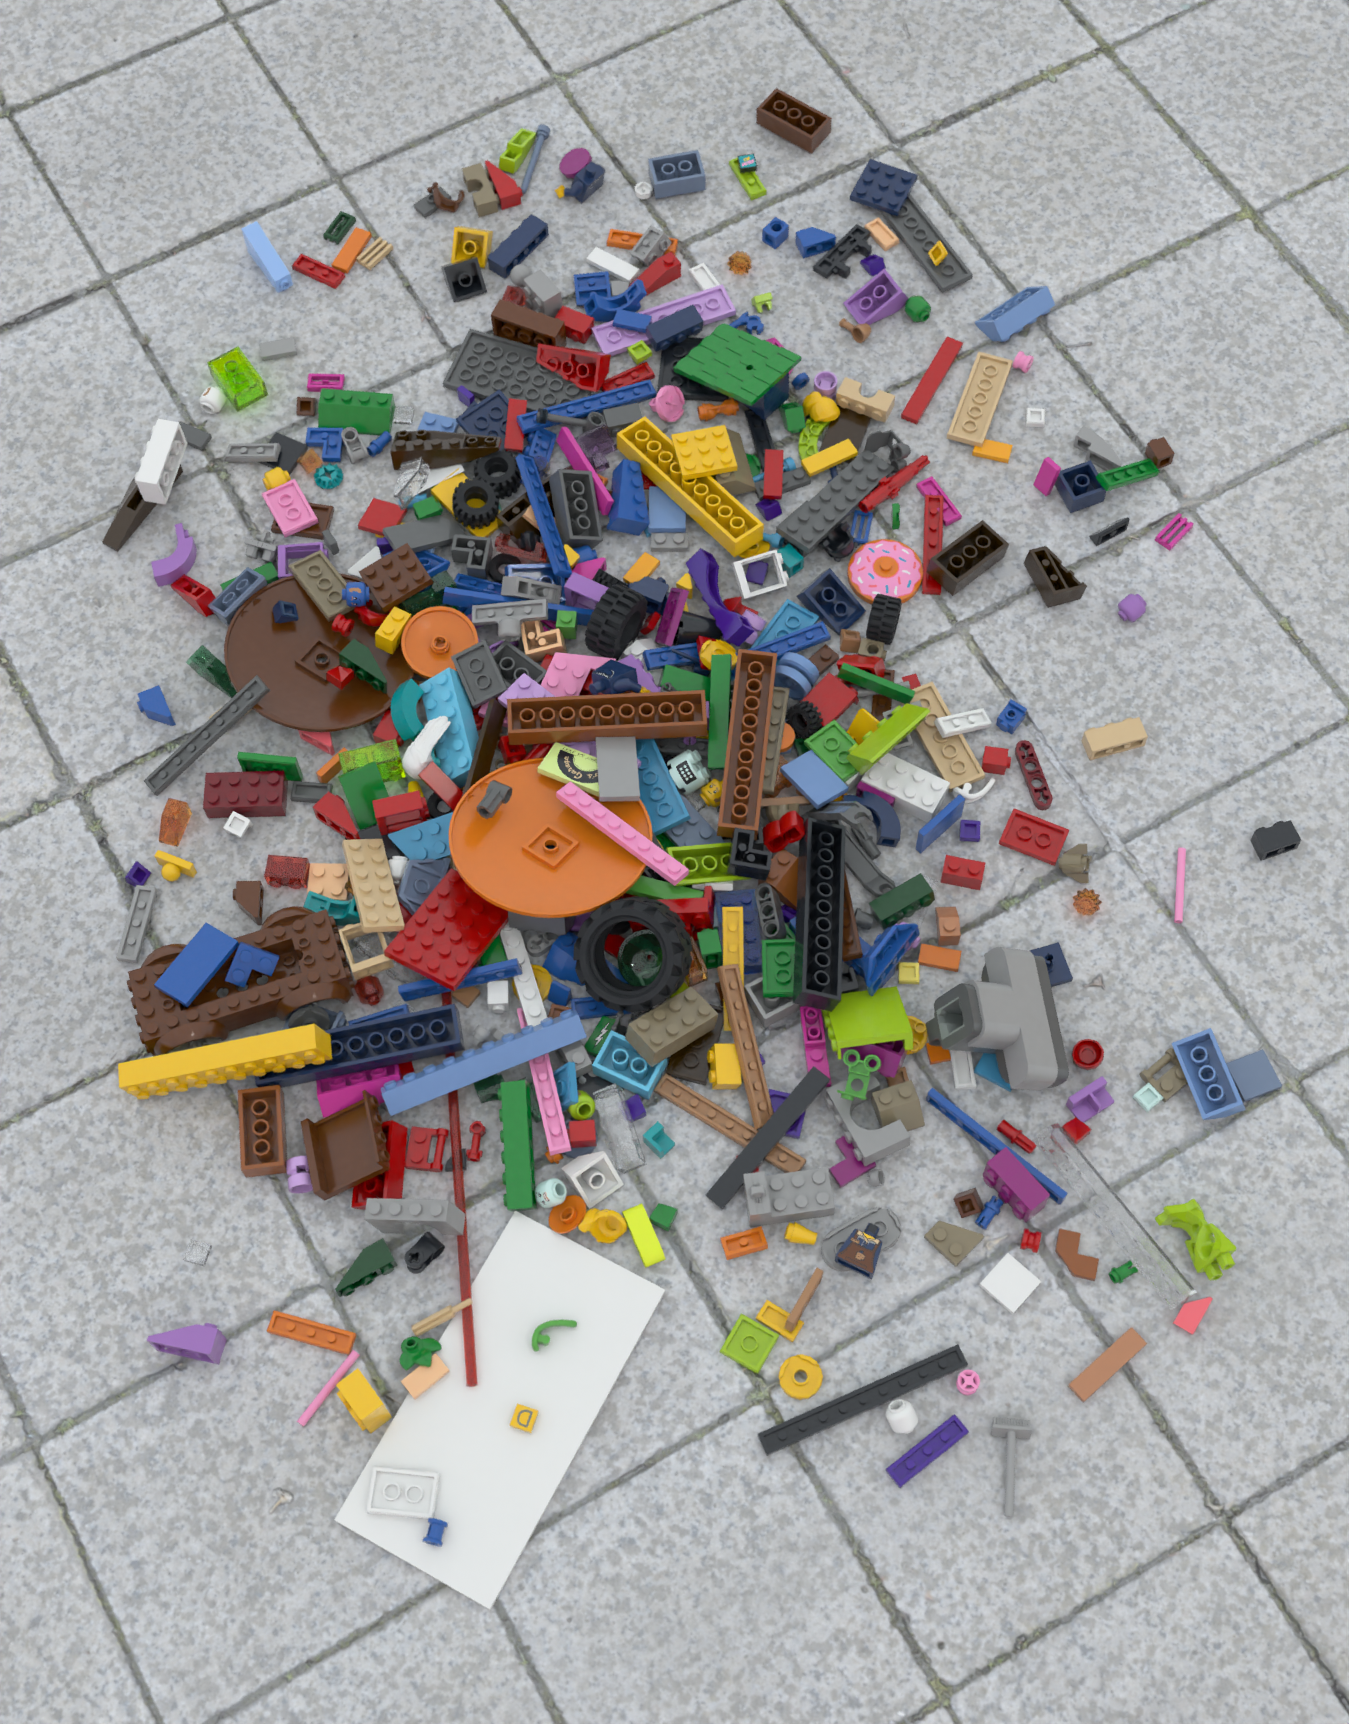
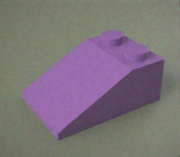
(876, 299)
(194, 1342)

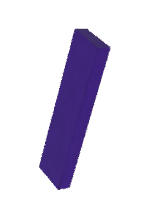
(927, 1451)

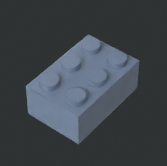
(677, 174)

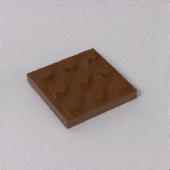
(396, 577)

